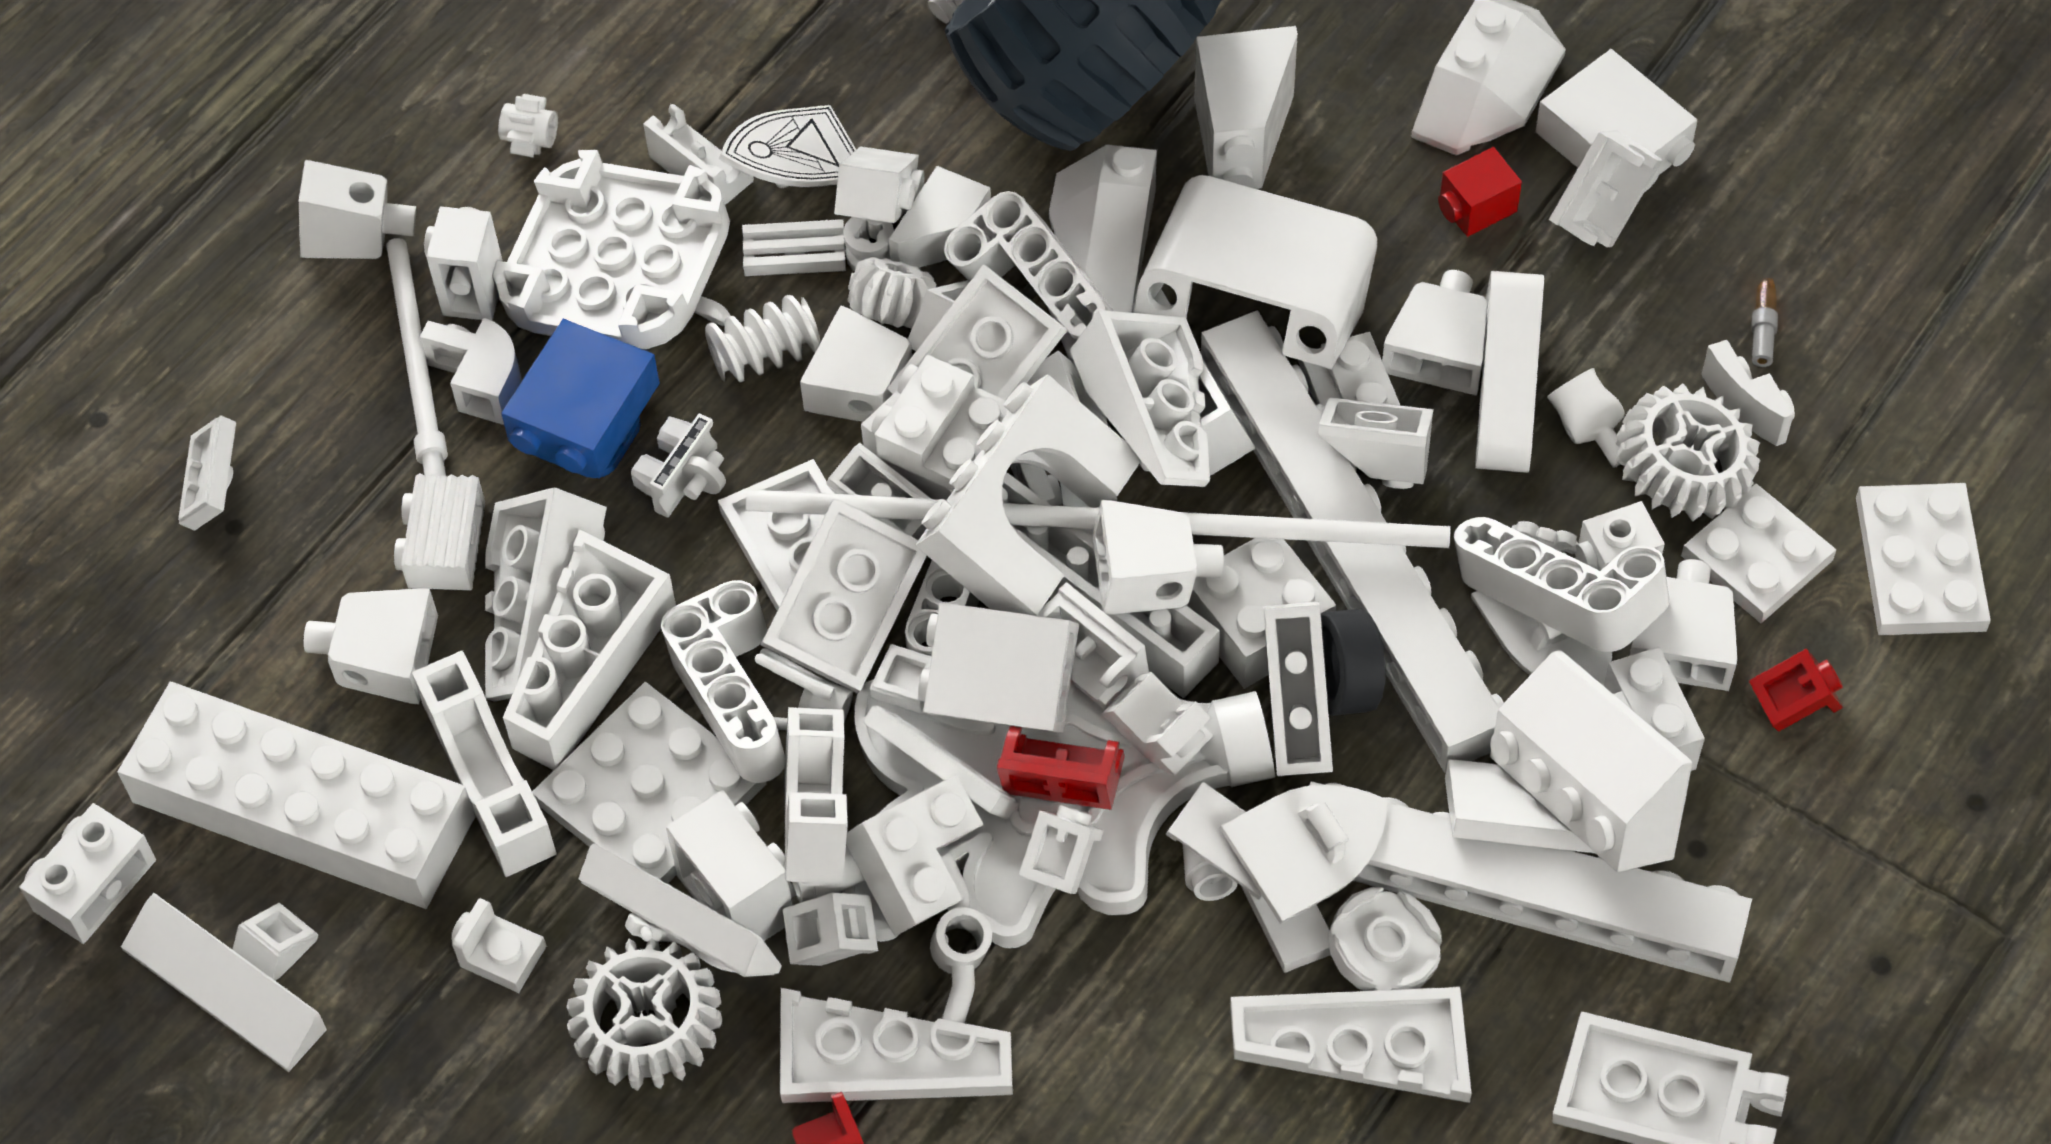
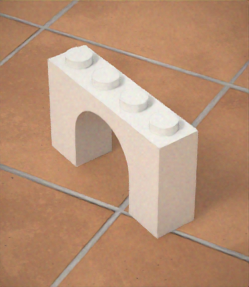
(970, 529)

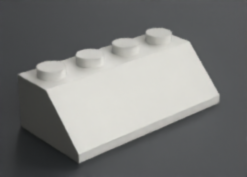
(1593, 764)

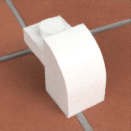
(482, 365)
(1159, 723)

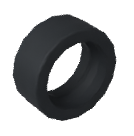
(1352, 661)

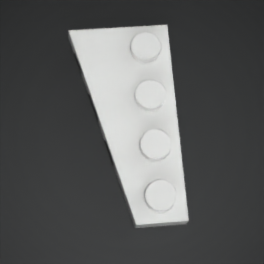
(1369, 1037)
(885, 1054)

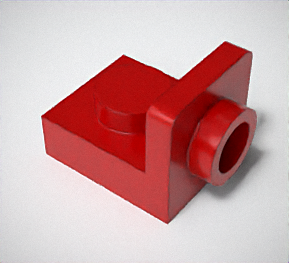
(1797, 689)

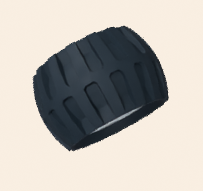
(1071, 64)

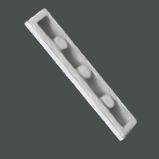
(677, 913)
(223, 983)

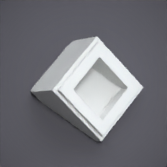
(273, 940)

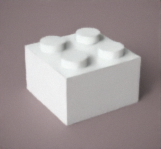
(1253, 577)
(730, 865)

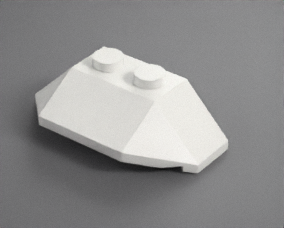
(1488, 76)

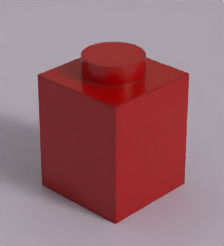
(1479, 192)

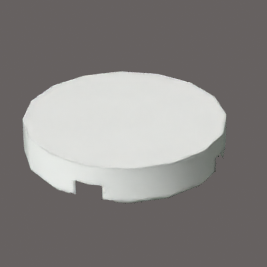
(1385, 941)

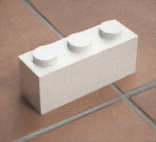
(1298, 688)

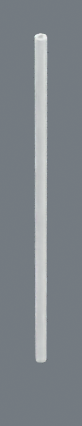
(1086, 519)

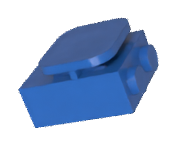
(581, 400)

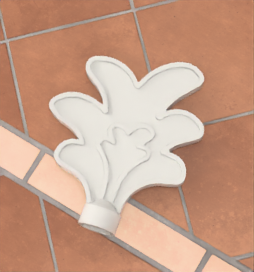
(1118, 864)

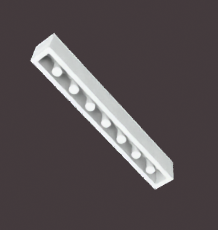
(1177, 641)
(1561, 893)

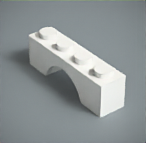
(483, 764)
(814, 797)

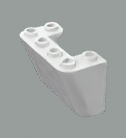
(1267, 252)

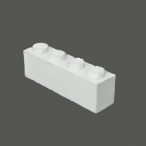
(585, 648)

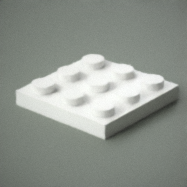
(639, 777)

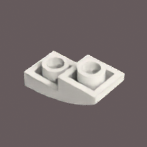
(1758, 398)

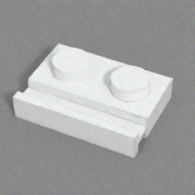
(1355, 375)

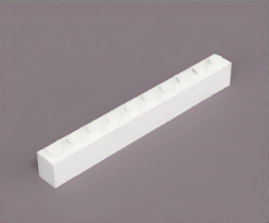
(1419, 640)

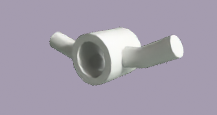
(959, 964)

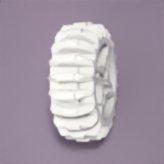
(1682, 466)
(667, 979)

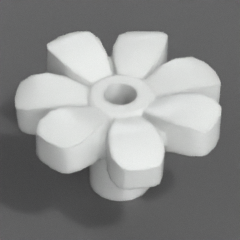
(1559, 540)

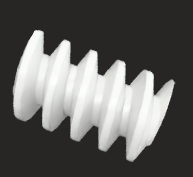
(762, 337)

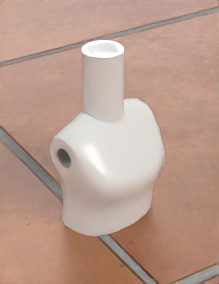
(1589, 412)

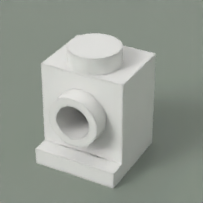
(829, 928)

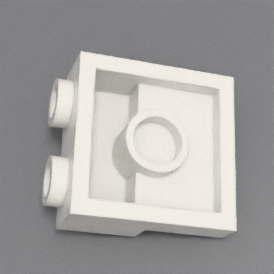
(935, 421)

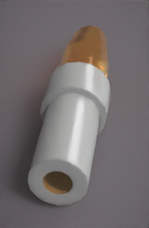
(1764, 323)

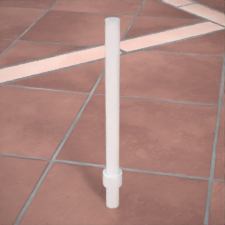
(429, 443)

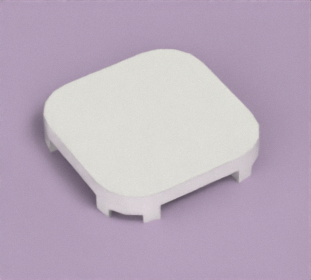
(614, 251)

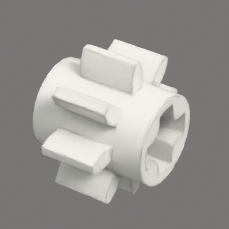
(528, 125)

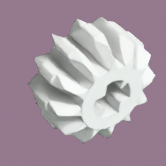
(888, 291)

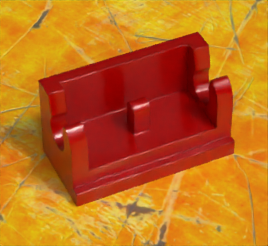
(1060, 770)

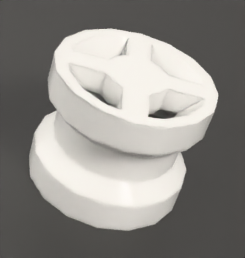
(857, 236)

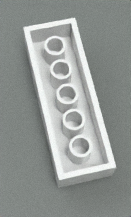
(297, 794)

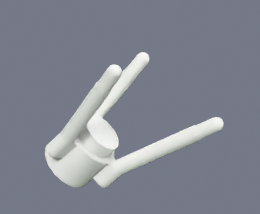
(817, 691)

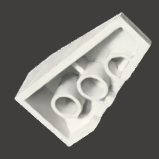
(527, 551)

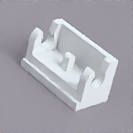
(680, 146)
(1605, 188)
(1105, 653)
(1199, 831)

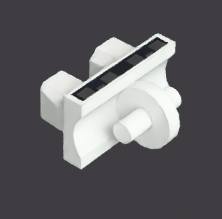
(687, 470)

